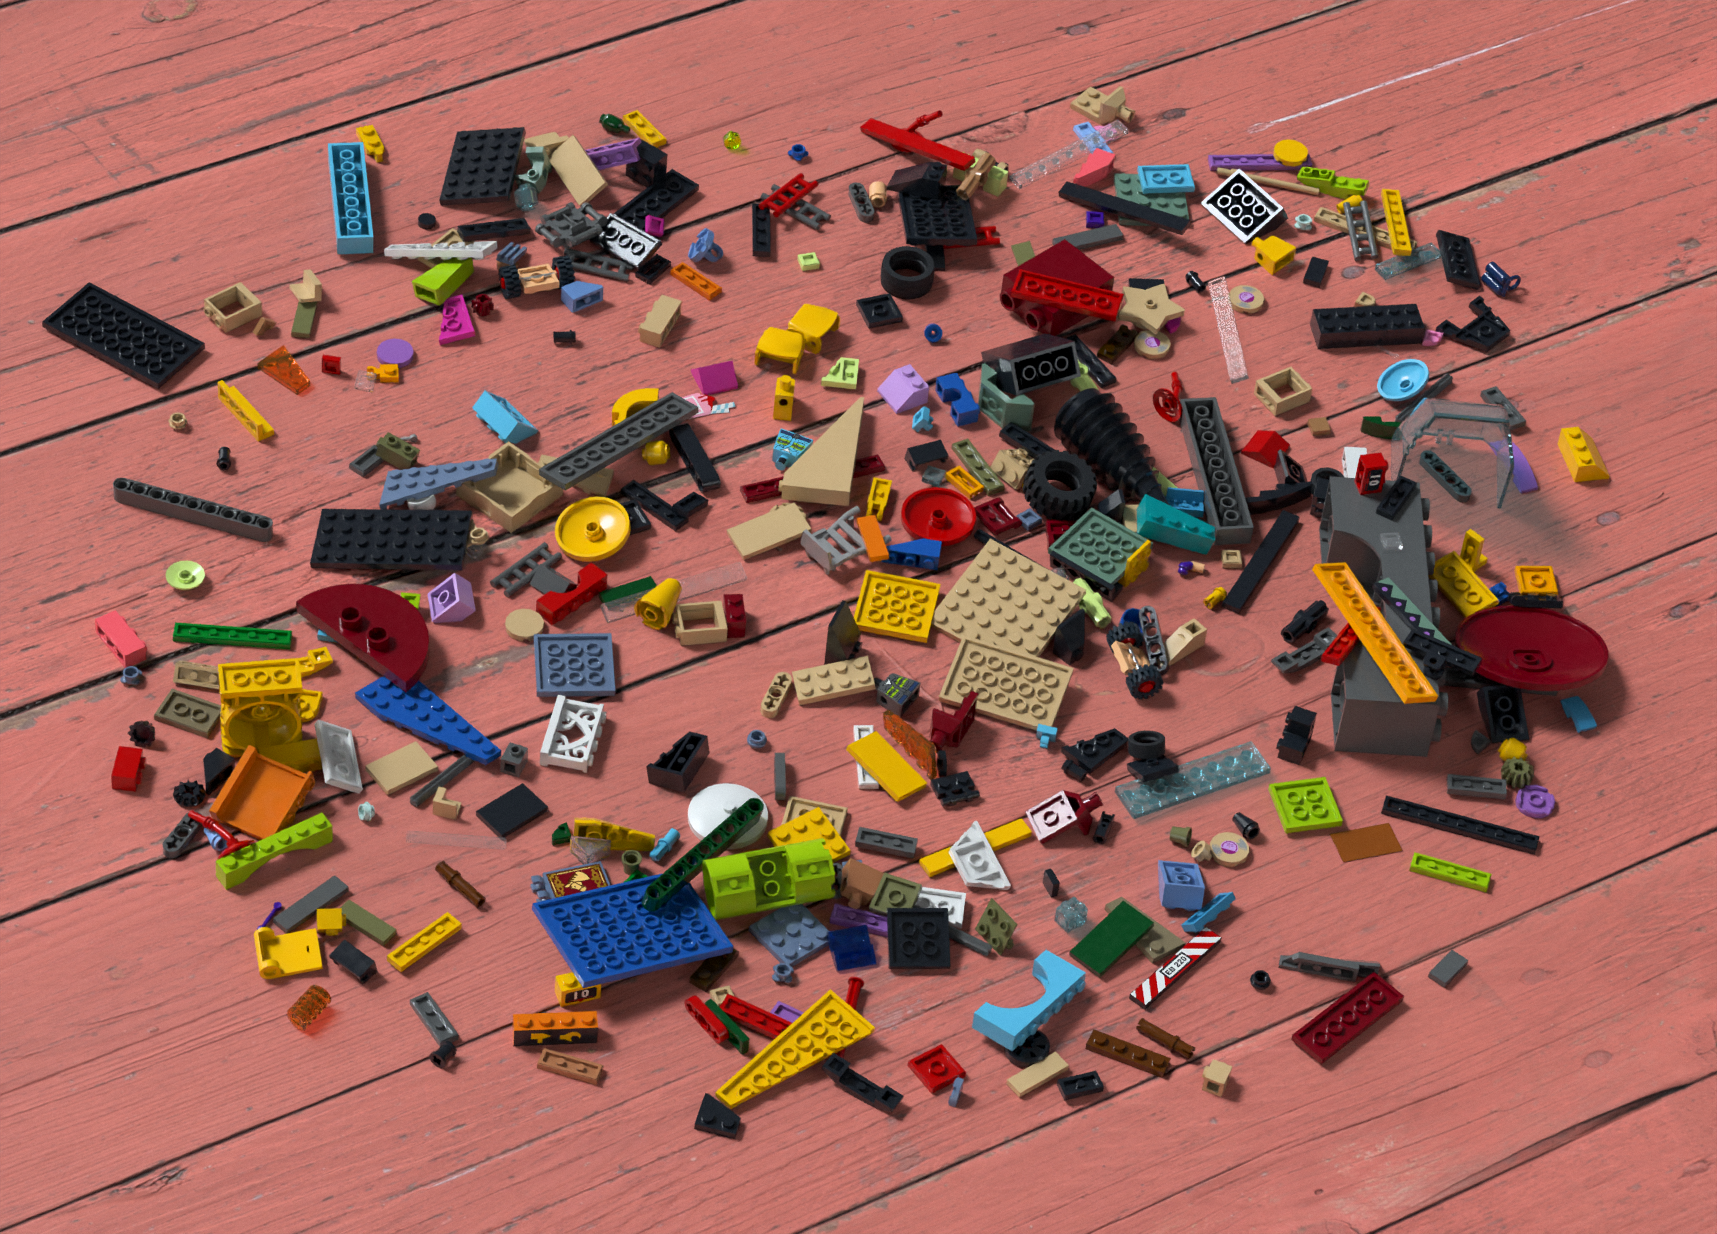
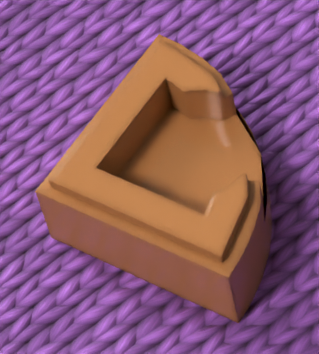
(263, 325)

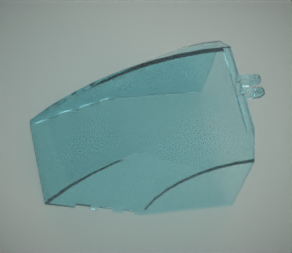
(1457, 420)

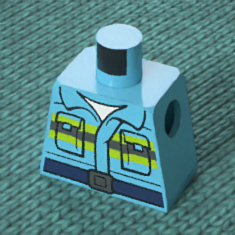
(789, 448)

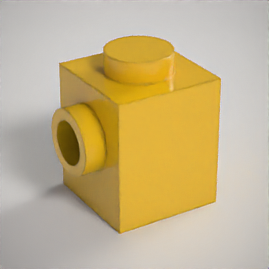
(330, 921)

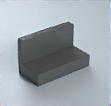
(548, 579)

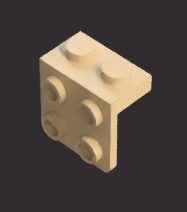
(550, 141)
(1012, 466)

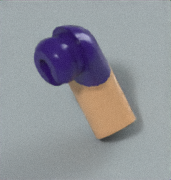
(1190, 565)

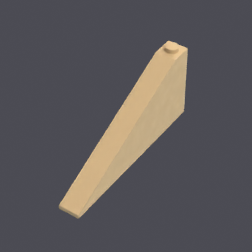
(828, 466)

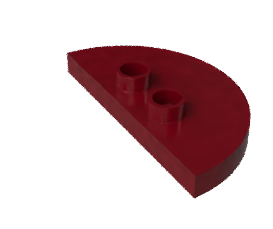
(373, 626)

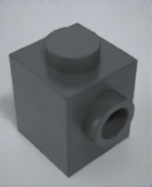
(514, 759)

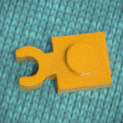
(386, 372)

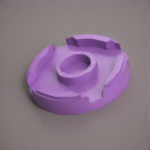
(395, 352)
(1535, 801)

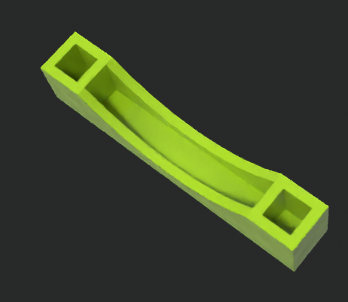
(305, 835)

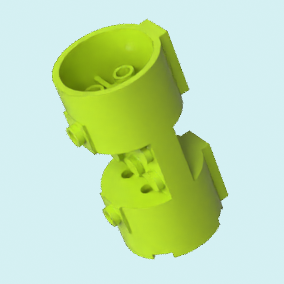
(768, 879)

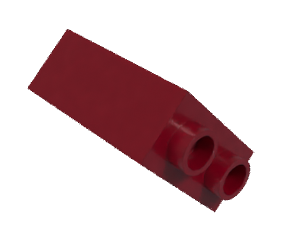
(1061, 262)

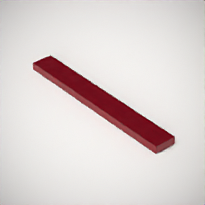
(770, 488)

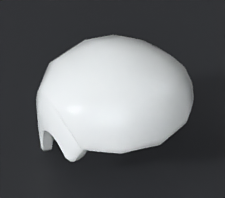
(426, 503)

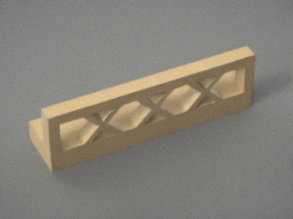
(196, 674)

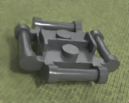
(571, 225)

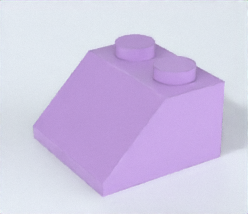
(904, 389)
(451, 600)

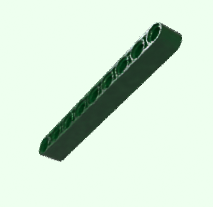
(709, 847)

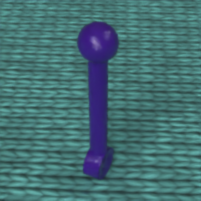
(277, 906)

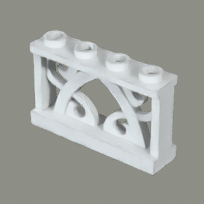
(564, 711)

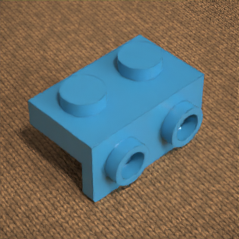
(1186, 500)

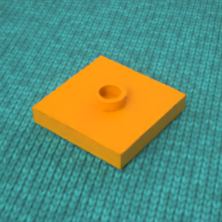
(1535, 580)

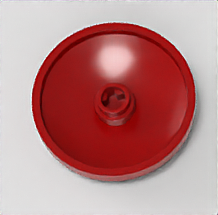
(938, 515)

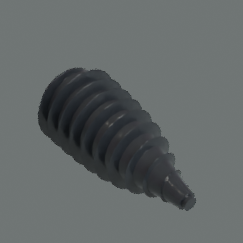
(1107, 440)

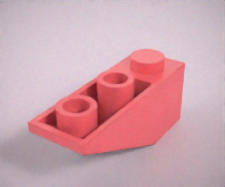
(1096, 168)

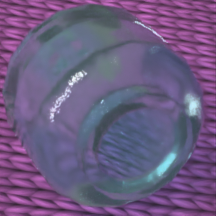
(526, 197)

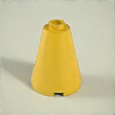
(658, 604)

